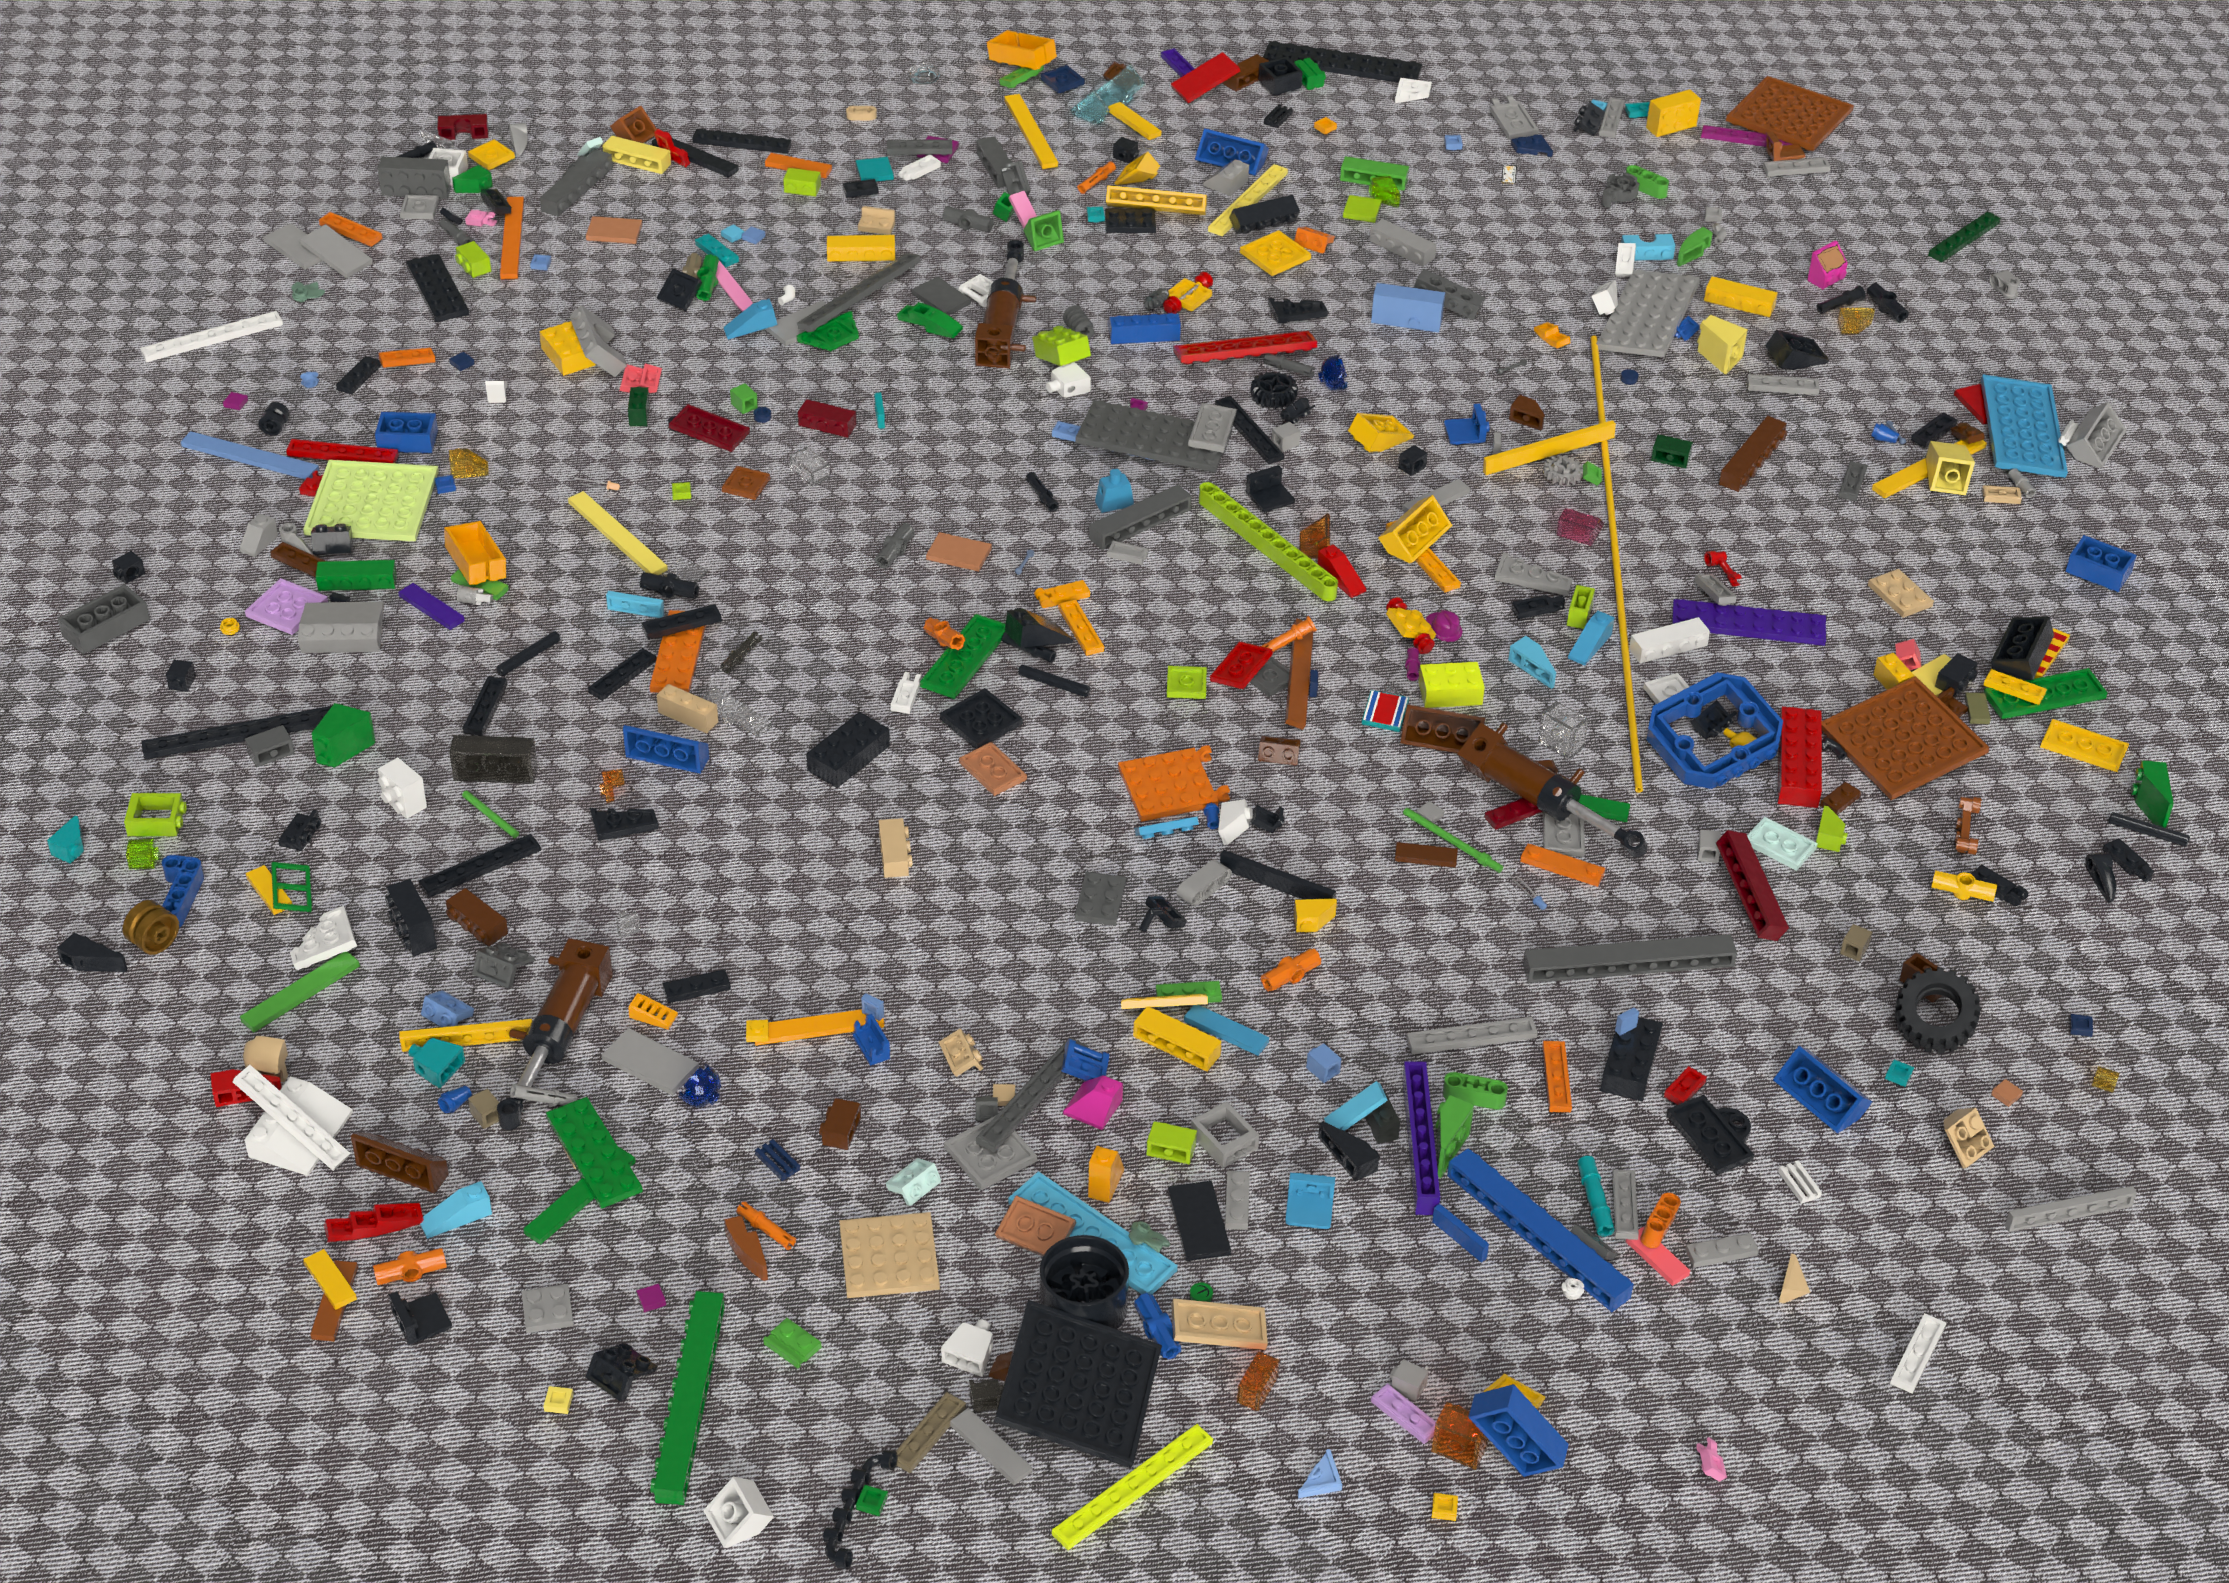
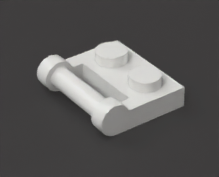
(981, 285)

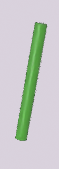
(490, 814)

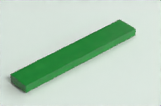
(564, 1209)

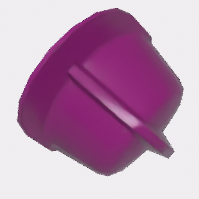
(1445, 625)

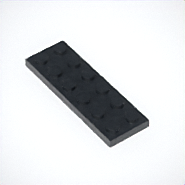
(437, 288)

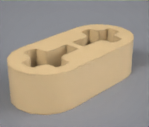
(861, 113)

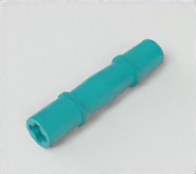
(1596, 1197)

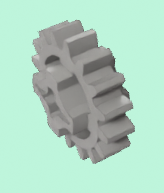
(1563, 470)

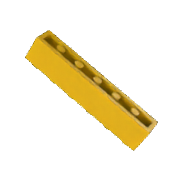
(1157, 200)

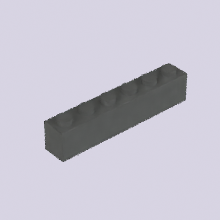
(576, 182)
(1140, 517)

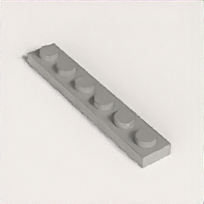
(1471, 1035)
(2070, 1208)

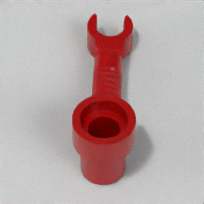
(1719, 558)

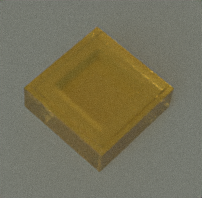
(2105, 1079)

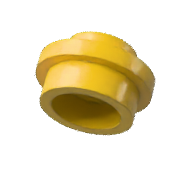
(229, 626)

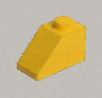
(1313, 914)

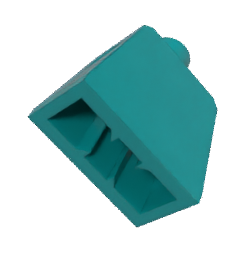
(437, 1060)

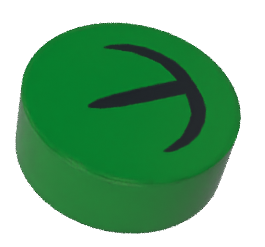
(1201, 1292)

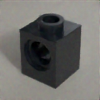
(1412, 460)
(128, 567)

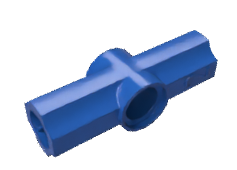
(1157, 1325)

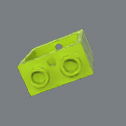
(154, 826)

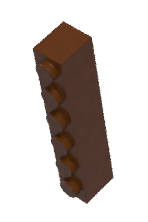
(1753, 454)

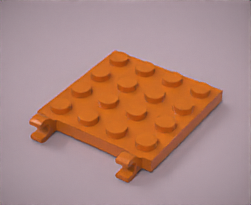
(1170, 783)

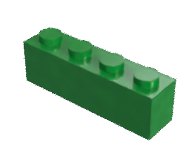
(356, 575)

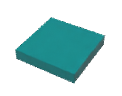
(875, 169)

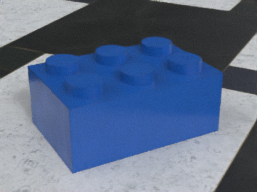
(407, 431)
(2101, 563)

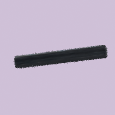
(528, 653)
(1054, 680)
(2149, 829)

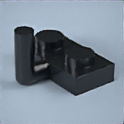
(1165, 911)

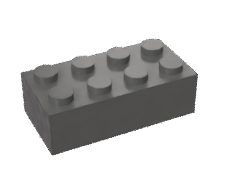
(414, 177)
(103, 619)

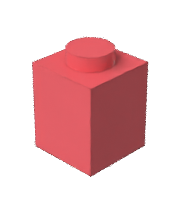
(1909, 654)

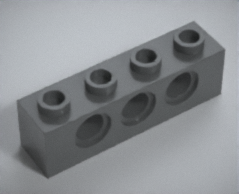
(1456, 297)

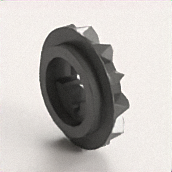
(1156, 298)

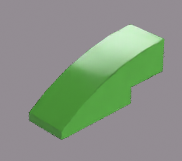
(1694, 246)

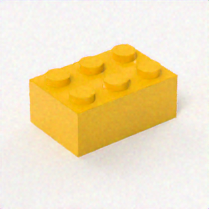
(1673, 113)
(564, 348)

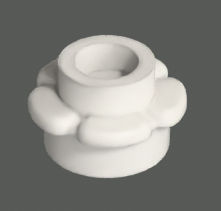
(1573, 1288)

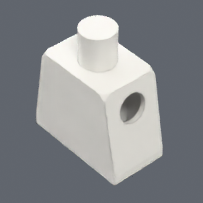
(1069, 380)
(969, 1347)

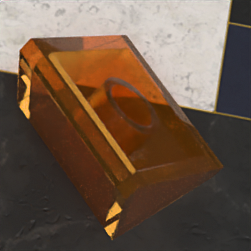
(1315, 537)

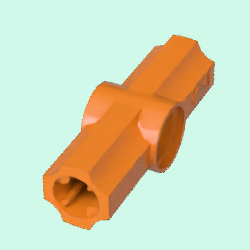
(944, 633)
(1291, 969)
(409, 1266)

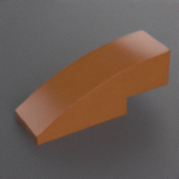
(746, 1246)

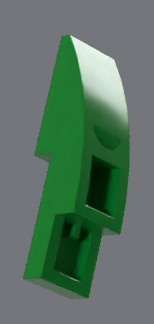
(932, 318)

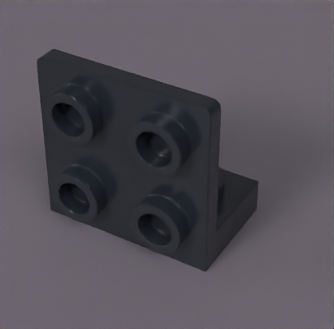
(1267, 490)
(419, 1317)
(616, 1368)

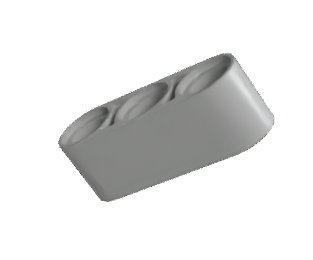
(1204, 882)

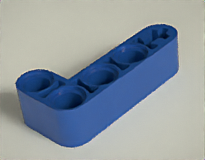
(186, 879)

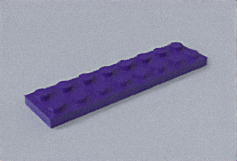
(1753, 622)

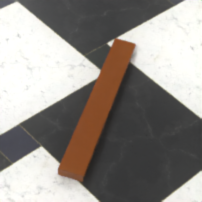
(1299, 680)

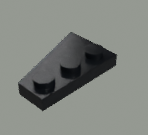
(1294, 311)
(616, 824)

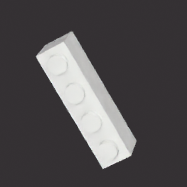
(1669, 640)

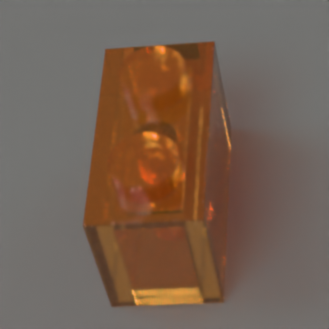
(1258, 1381)

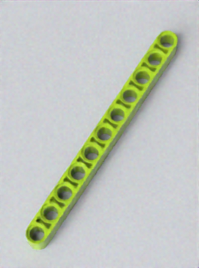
(1268, 541)

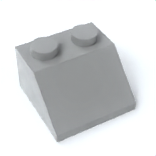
(1229, 178)

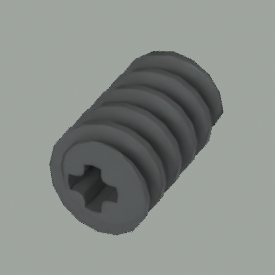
(1078, 321)

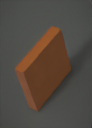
(746, 482)

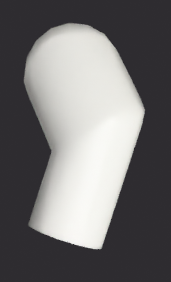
(789, 295)

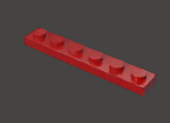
(342, 452)

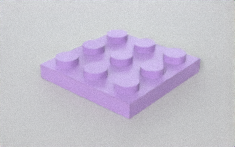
(283, 605)

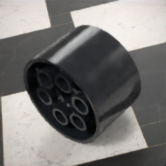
(1094, 1262)

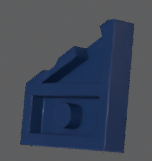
(1531, 145)

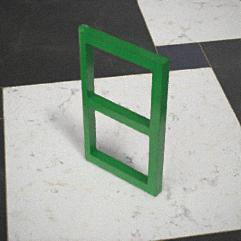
(307, 887)

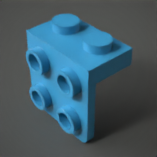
(1310, 1200)

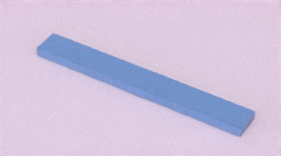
(249, 455)

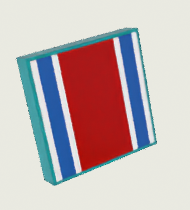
(1385, 711)

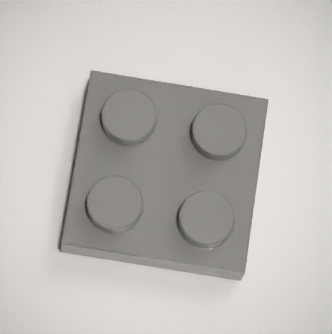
(547, 1308)

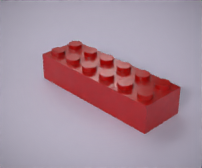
(1800, 757)

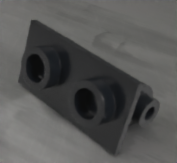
(1302, 408)

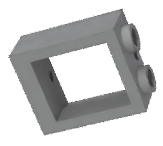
(1234, 1150)

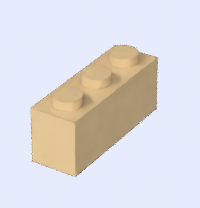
(687, 708)
(895, 847)

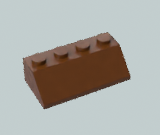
(1438, 728)
(399, 1161)

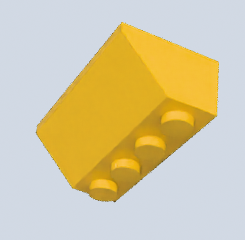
(1415, 530)

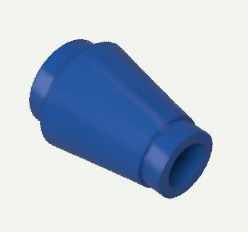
(1884, 433)
(453, 1099)

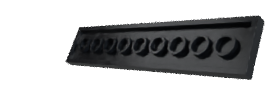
(1346, 63)

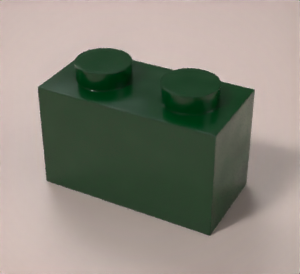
(638, 406)
(1672, 451)

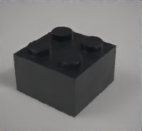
(1280, 75)

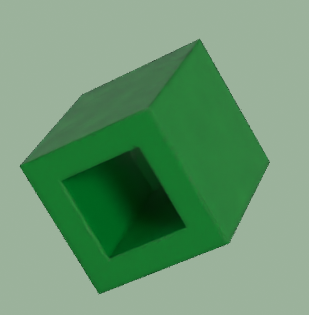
(1003, 208)

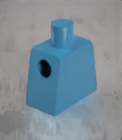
(1114, 492)

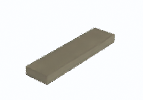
(928, 1431)

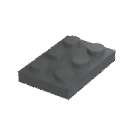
(1100, 898)

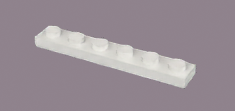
(291, 1117)

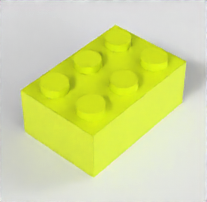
(1451, 684)

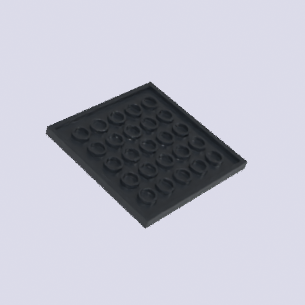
(1078, 1384)

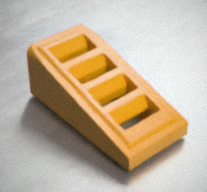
(642, 1003)

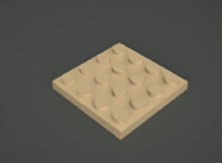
(889, 1255)

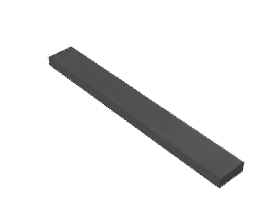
(1024, 1101)

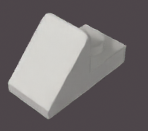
(496, 391)

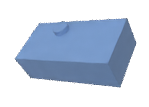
(1408, 307)

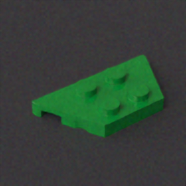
(832, 334)

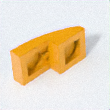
(1551, 335)

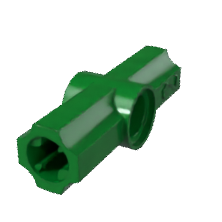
(707, 275)

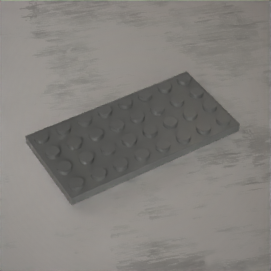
(1145, 436)

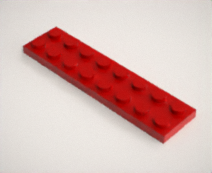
(1245, 346)

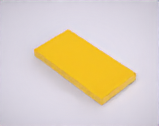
(2084, 745)

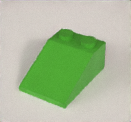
(1453, 1130)

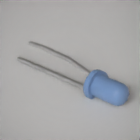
(1537, 900)

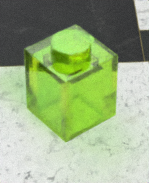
(142, 854)

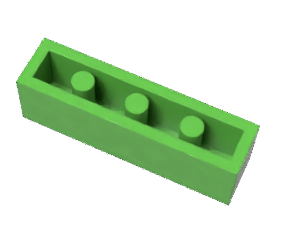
(1362, 170)

